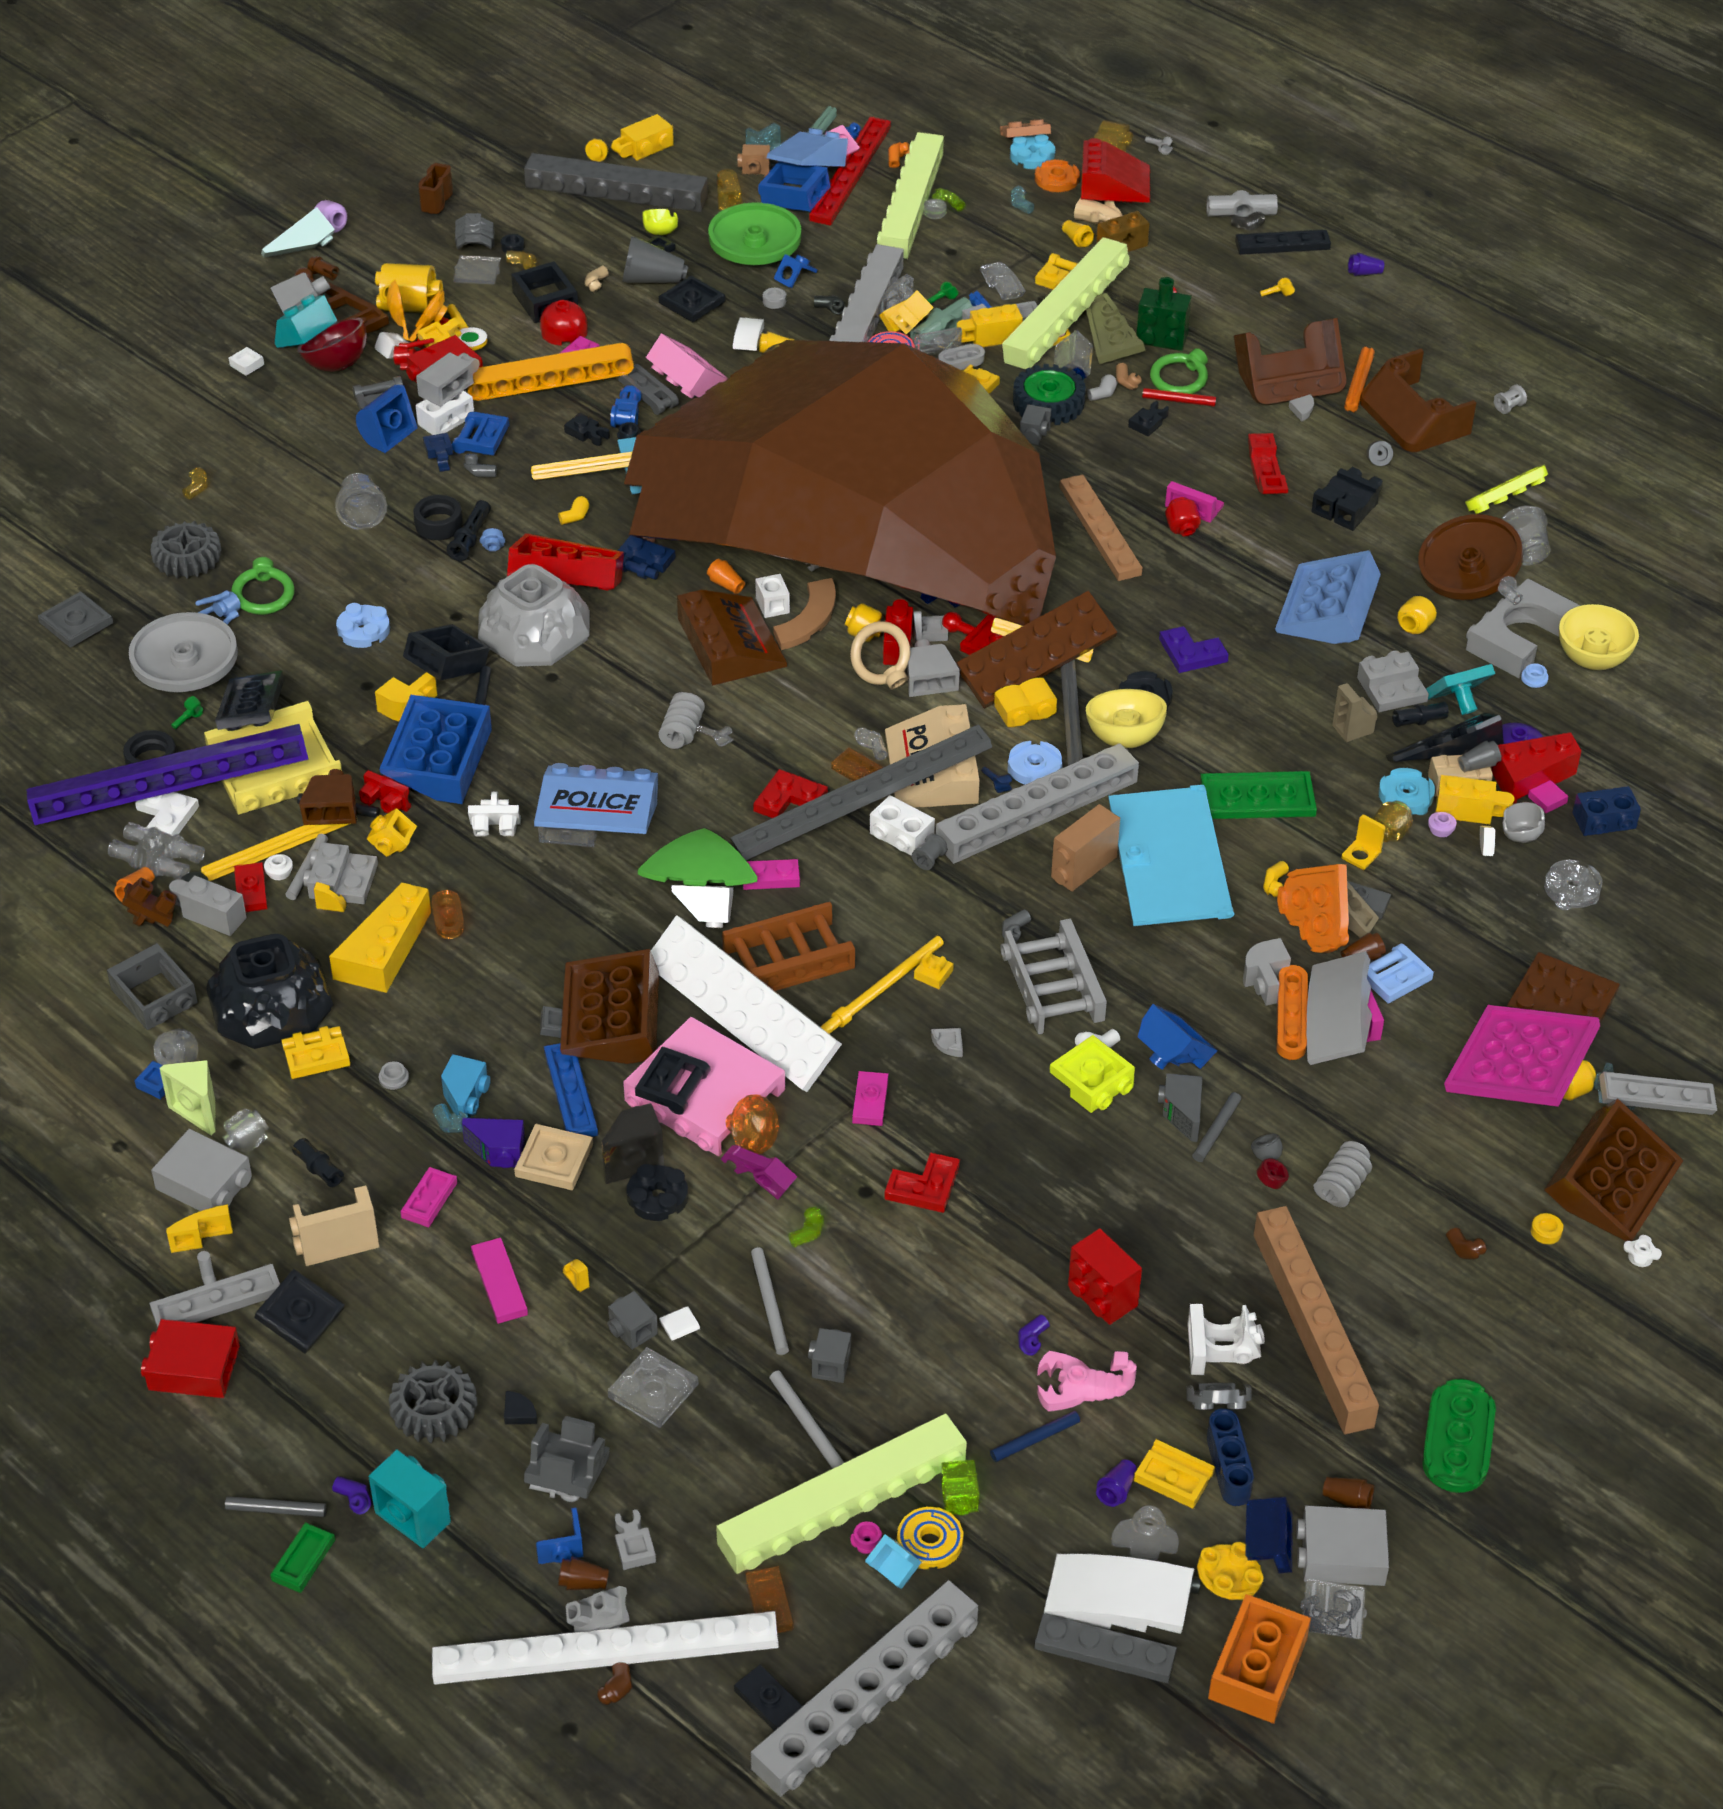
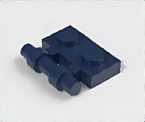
(645, 557)

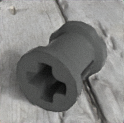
(929, 851)

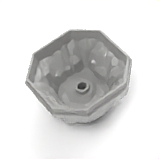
(533, 618)

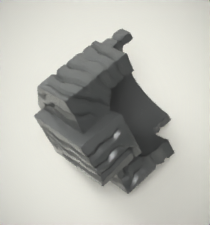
(474, 229)

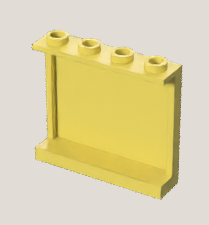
(282, 782)

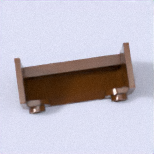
(1405, 414)

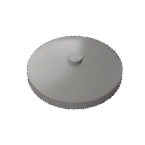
(183, 652)

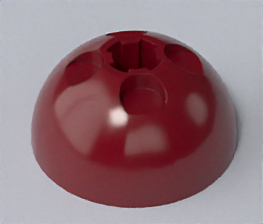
(336, 346)

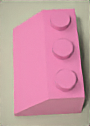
(683, 367)

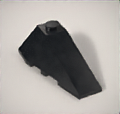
(1454, 740)

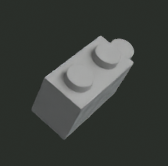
(446, 378)
(209, 904)

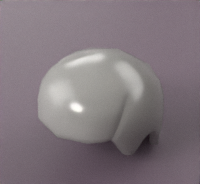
(1523, 822)

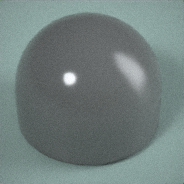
(1267, 1147)

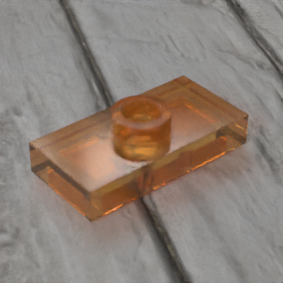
(854, 765)
(768, 1595)

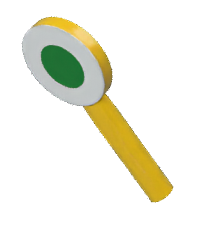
(471, 336)

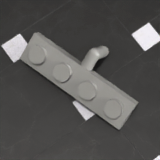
(216, 1296)

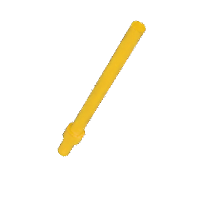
(843, 1015)

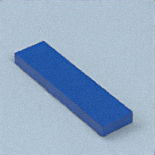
(570, 1092)

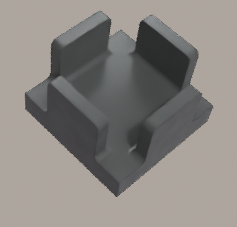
(568, 1460)

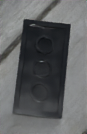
(249, 701)

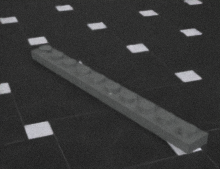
(861, 792)

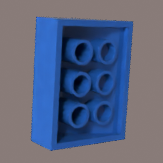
(438, 747)

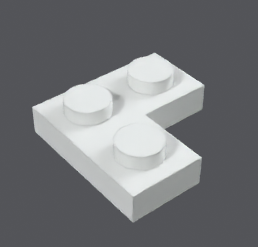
(170, 811)

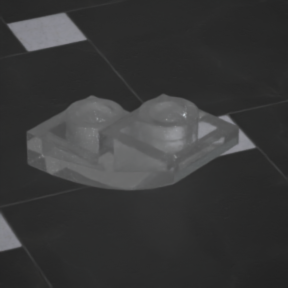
(1003, 279)
(897, 292)

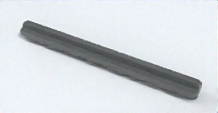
(1071, 712)

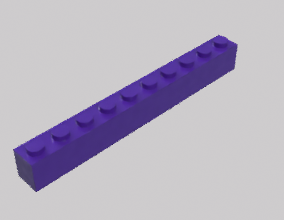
(166, 774)

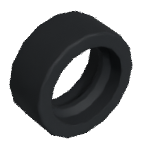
(437, 505)
(148, 741)

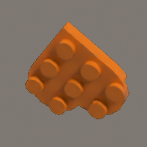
(1317, 904)

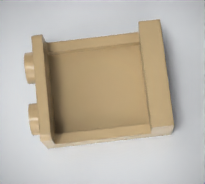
(335, 1231)

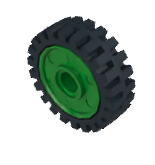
(1050, 389)

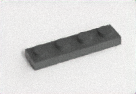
(1105, 1648)

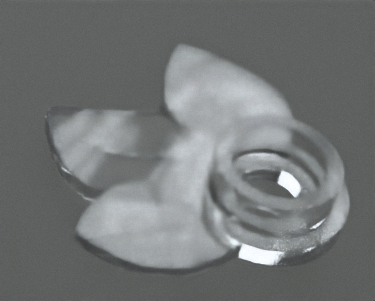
(1146, 1540)

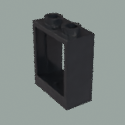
(541, 275)
(446, 652)

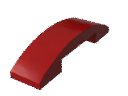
(1265, 464)

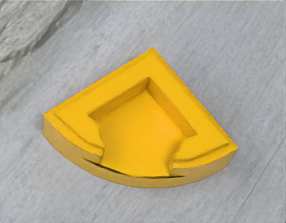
(327, 899)
(577, 1274)

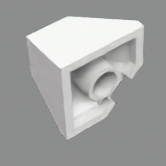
(707, 903)

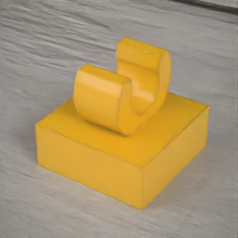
(933, 970)

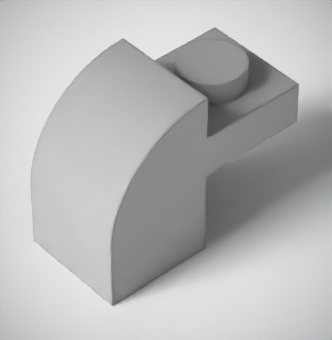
(1263, 968)

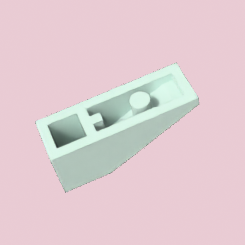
(303, 235)

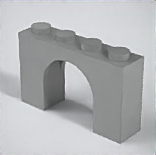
(1502, 647)

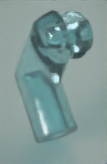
(1018, 200)
(448, 1122)

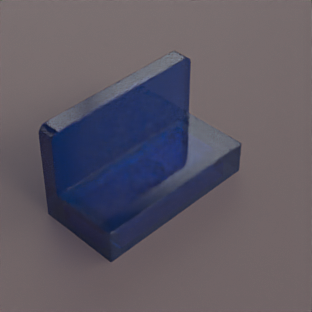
(1270, 1532)

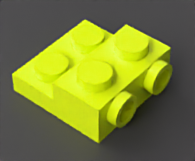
(1094, 1074)

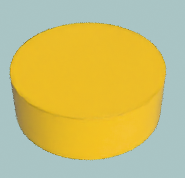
(1547, 1228)

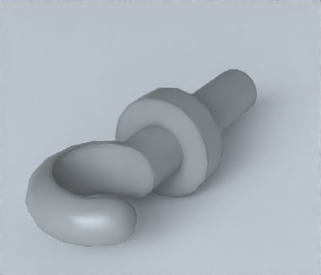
(566, 1497)

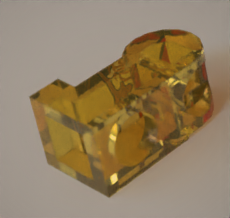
(728, 189)

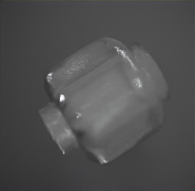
(175, 1047)
(245, 1130)

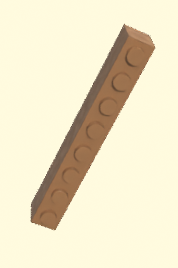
(1316, 1321)

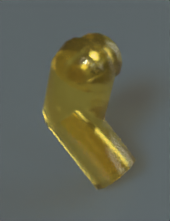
(521, 257)

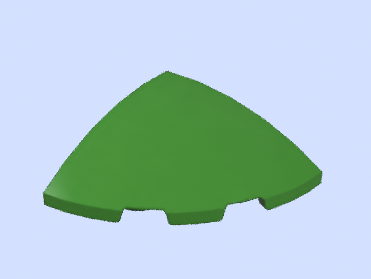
(699, 859)

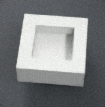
(246, 361)

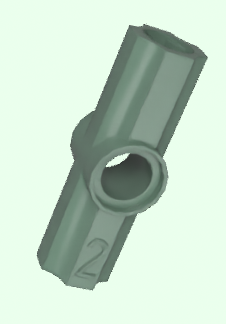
(942, 319)

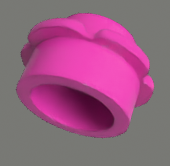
(866, 1530)

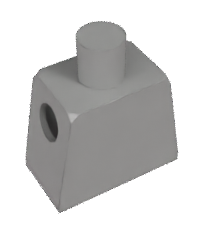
(294, 289)
(931, 670)

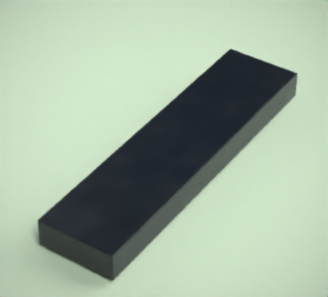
(1283, 242)

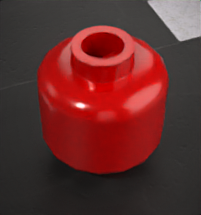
(1182, 516)

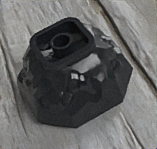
(268, 992)

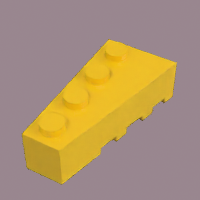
(382, 940)

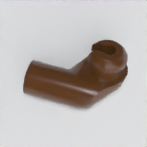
(617, 1686)

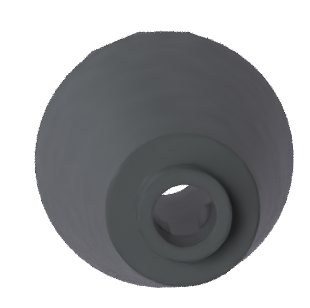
(652, 264)

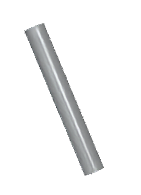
(297, 882)

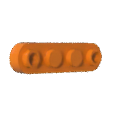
(1292, 1012)

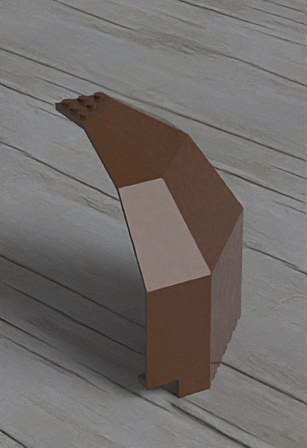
(859, 468)

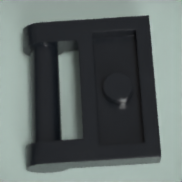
(663, 1076)

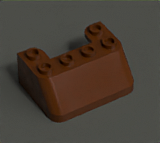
(1293, 373)

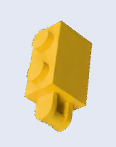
(644, 138)
(990, 325)
(1471, 799)

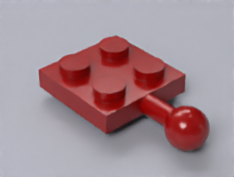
(977, 636)

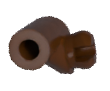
(1465, 1248)

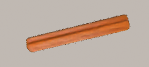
(1359, 379)

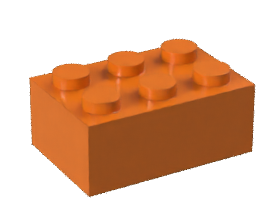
(1259, 1658)

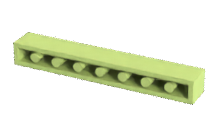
(912, 192)
(1065, 303)
(840, 1494)

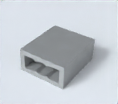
(201, 1172)
(1343, 1545)

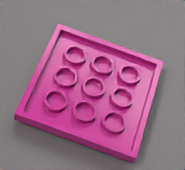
(1522, 1055)

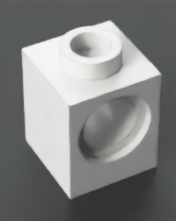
(772, 596)

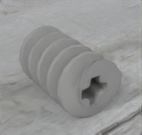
(681, 720)
(1344, 1174)

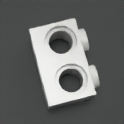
(444, 418)
(900, 824)

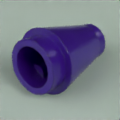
(1364, 265)
(1115, 1485)

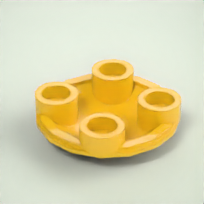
(1228, 1571)

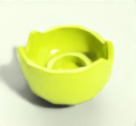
(659, 221)

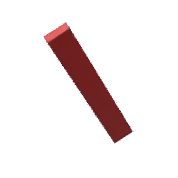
(847, 176)

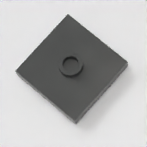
(75, 619)

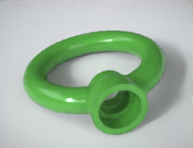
(1194, 361)
(263, 570)

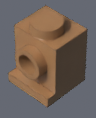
(754, 159)

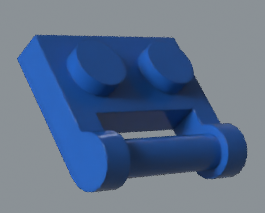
(487, 436)

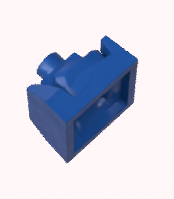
(1173, 1039)

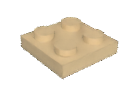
(553, 1157)

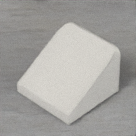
(386, 343)

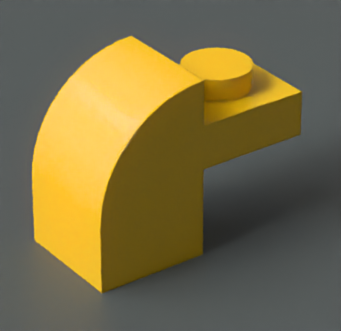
(911, 312)
(394, 694)

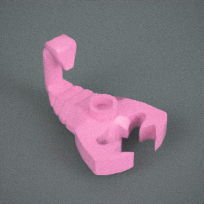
(1082, 1383)

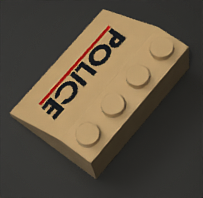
(948, 787)

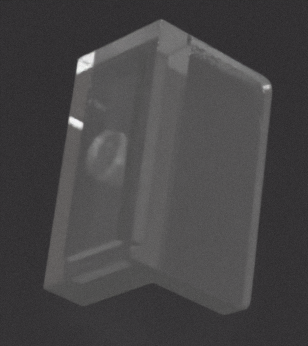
(1074, 352)

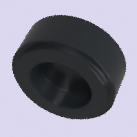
(512, 242)

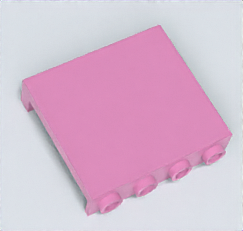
(732, 1077)

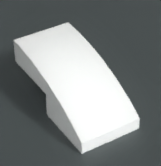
(748, 334)

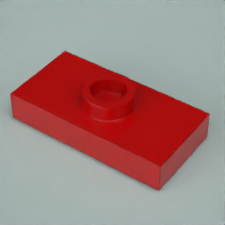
(251, 884)

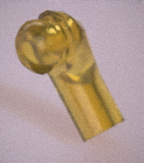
(198, 484)

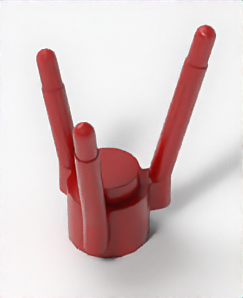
(405, 349)

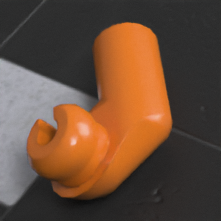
(897, 151)

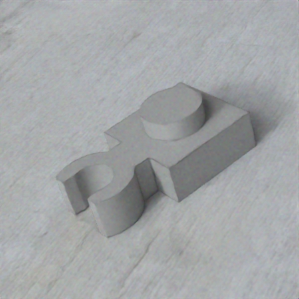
(634, 1543)

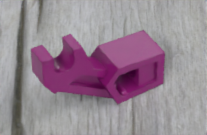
(767, 1172)

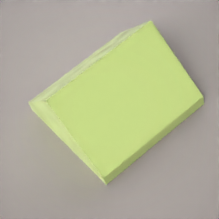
(190, 1092)

